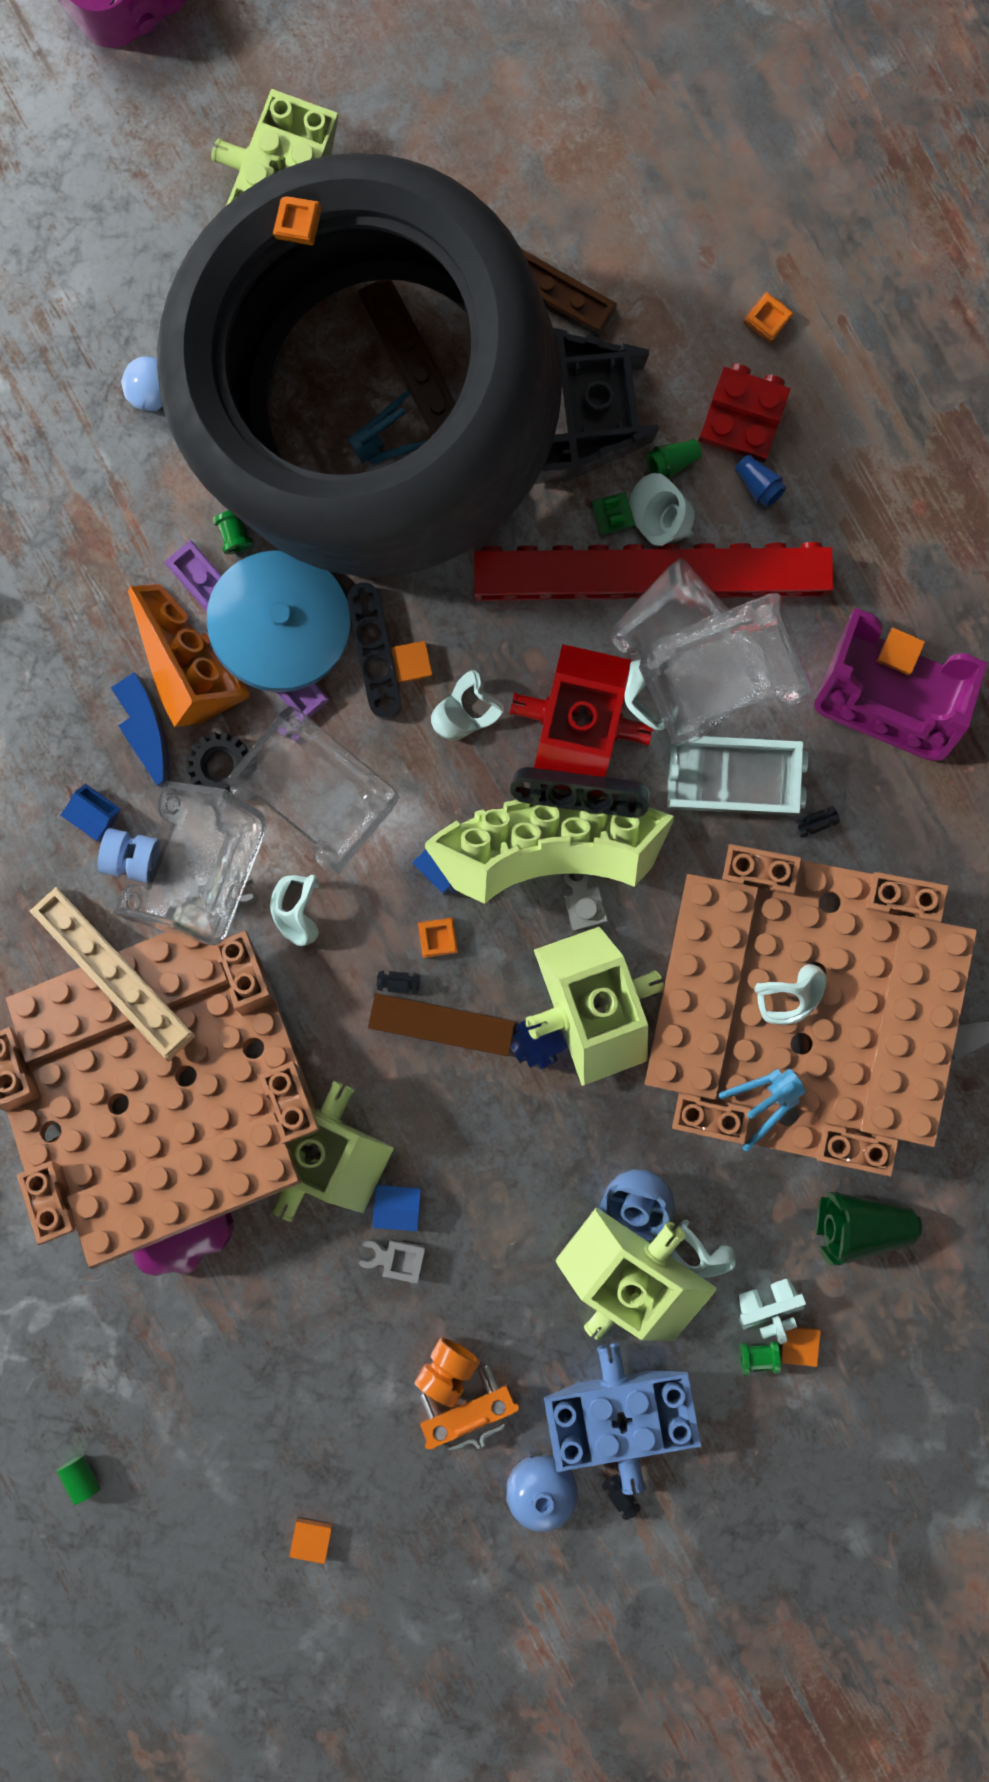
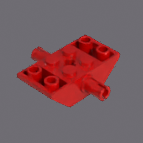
(589, 684)

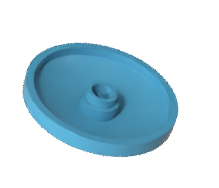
(278, 622)

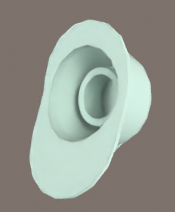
(661, 510)

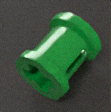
(233, 533)
(760, 1358)

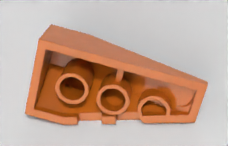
(182, 663)

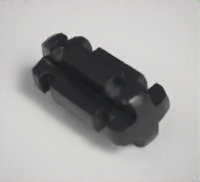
(817, 821)
(398, 981)
(621, 1501)

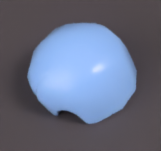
(141, 384)

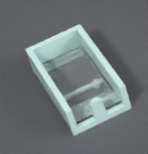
(737, 776)

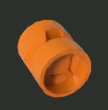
(448, 1370)

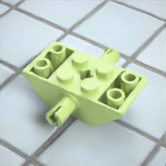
(285, 136)
(602, 1037)
(347, 1164)
(632, 1279)

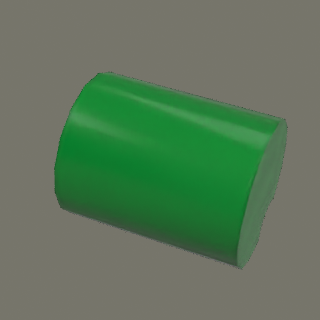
(78, 1479)

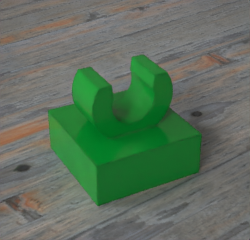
(612, 514)

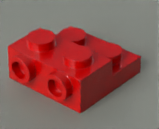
(745, 412)

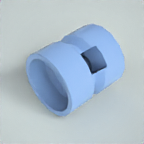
(116, 859)

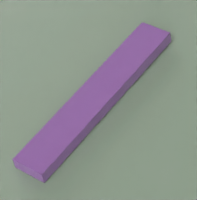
(200, 579)

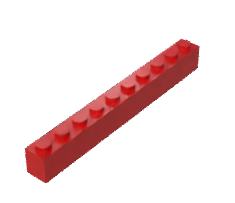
(631, 571)

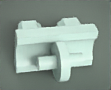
(786, 1303)

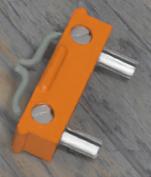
(468, 1416)

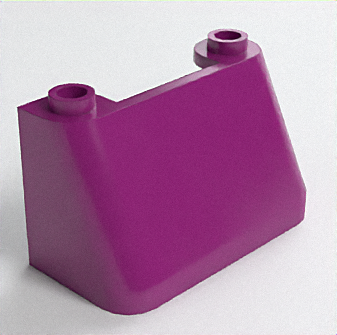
(911, 712)

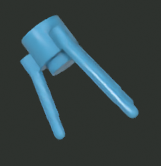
(367, 441)
(785, 1089)

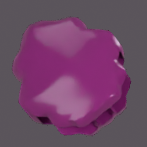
(185, 1250)

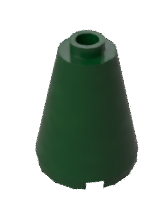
(863, 1227)

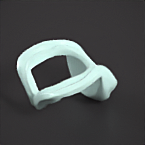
(634, 686)
(452, 720)
(295, 924)
(809, 990)
(711, 1265)

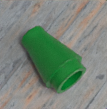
(673, 457)

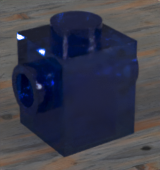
(537, 1051)

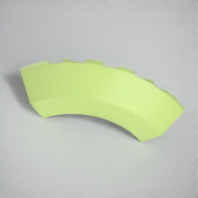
(540, 840)

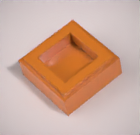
(297, 220)
(768, 317)
(900, 651)
(411, 662)
(438, 937)
(801, 1347)
(310, 1540)

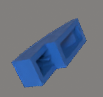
(144, 727)

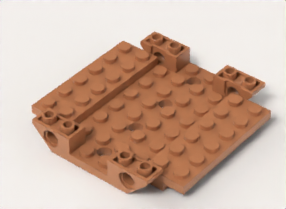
(876, 1036)
(176, 1148)

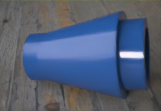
(761, 481)

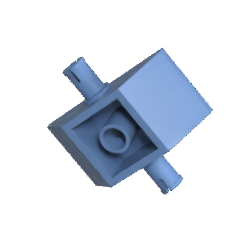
(656, 1410)

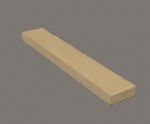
(112, 974)

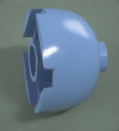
(639, 1202)
(540, 1495)

